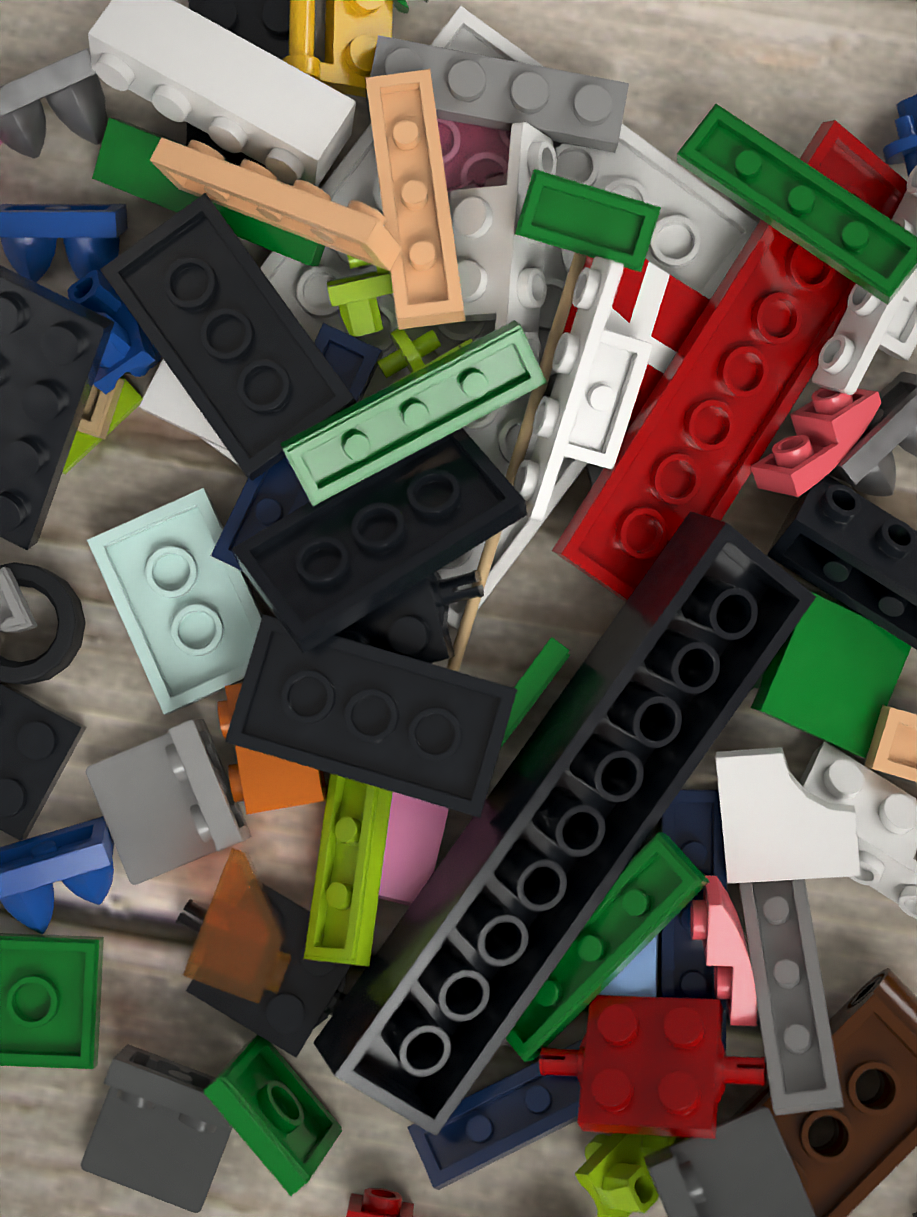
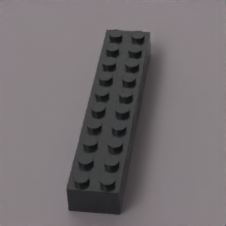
(563, 822)

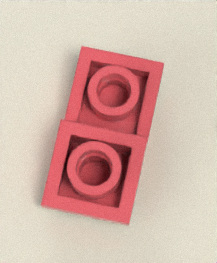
(824, 436)
(725, 948)

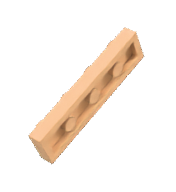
(415, 199)
(295, 208)

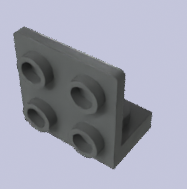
(157, 1130)
(730, 1176)

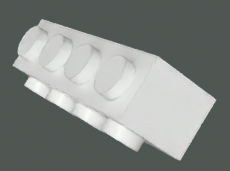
(222, 86)

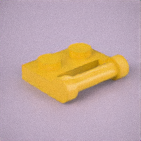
(349, 41)

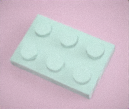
(179, 604)

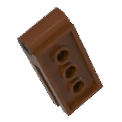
(872, 1135)

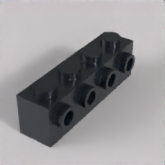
(853, 555)

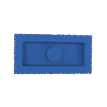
(87, 231)
(73, 855)

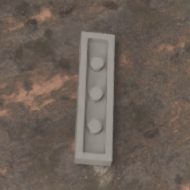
(505, 92)
(790, 997)

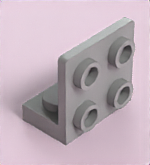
(167, 802)

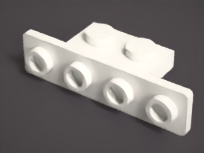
(497, 268)
(872, 323)
(591, 393)
(883, 820)

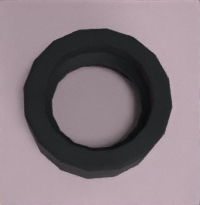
(69, 629)

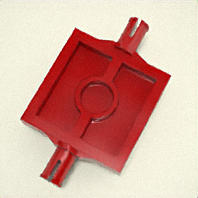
(652, 1066)

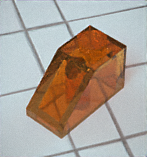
(240, 936)

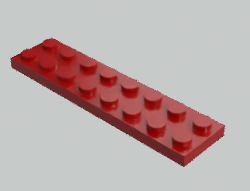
(724, 385)

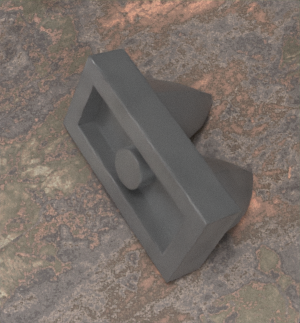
(70, 91)
(871, 462)

